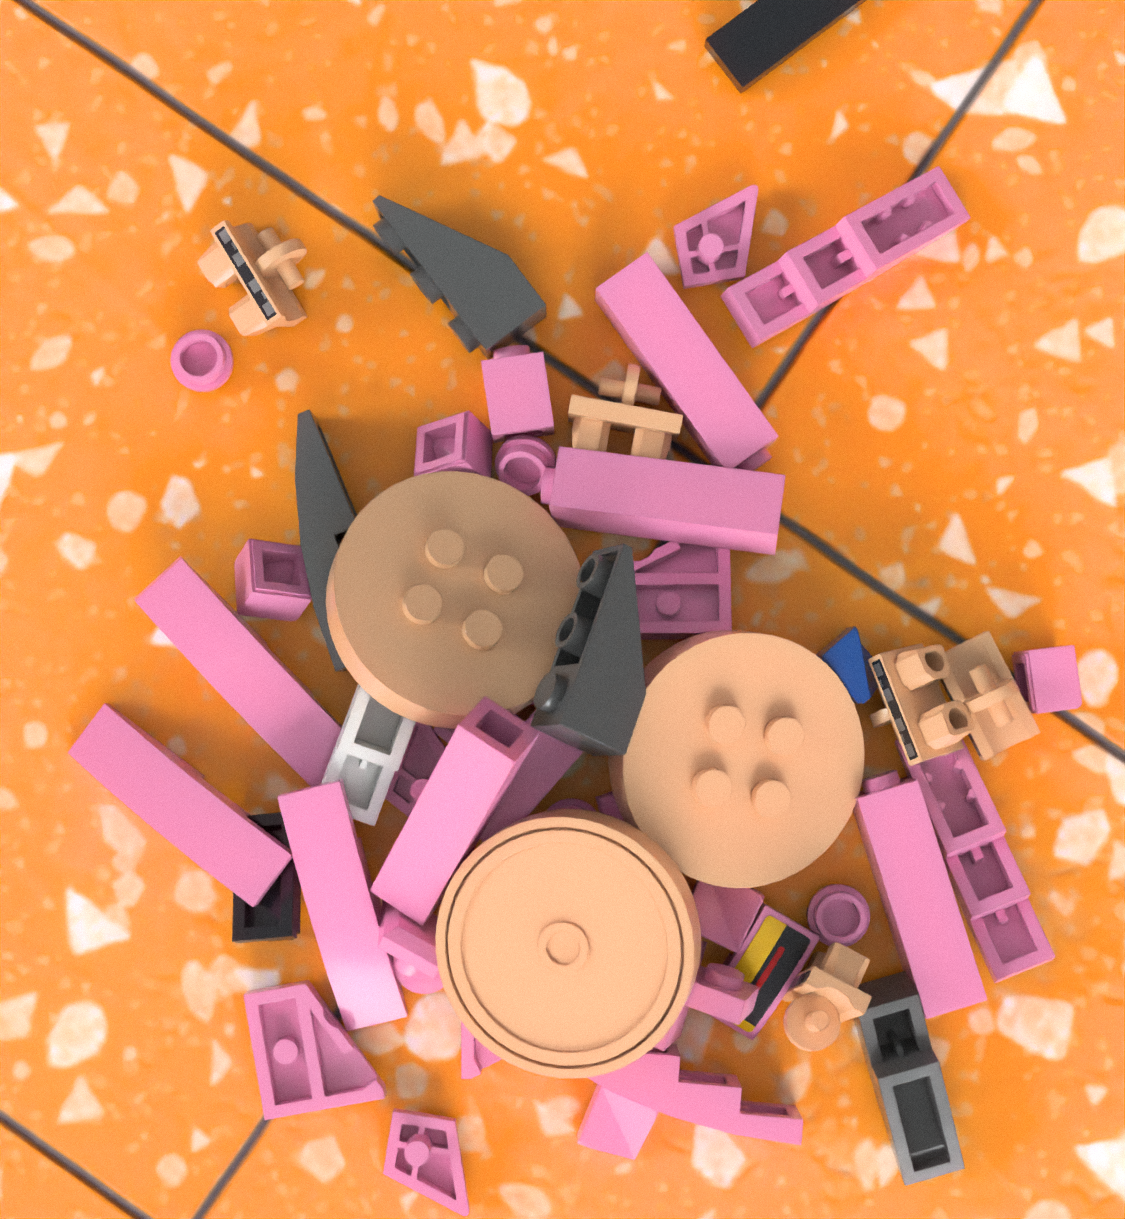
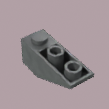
(475, 281)
(598, 669)

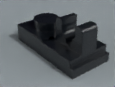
(280, 909)

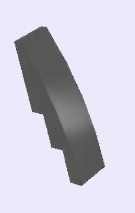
(323, 515)

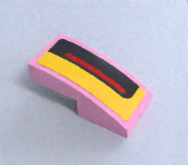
(770, 959)

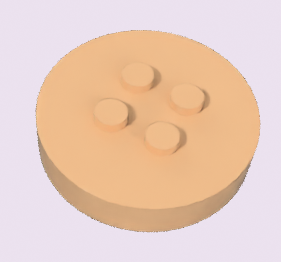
(450, 596)
(741, 758)
(568, 943)

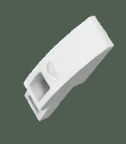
(368, 754)

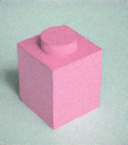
(517, 393)

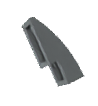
(908, 1080)

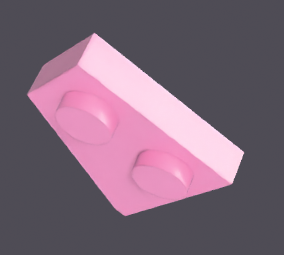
(683, 591)
(305, 1053)

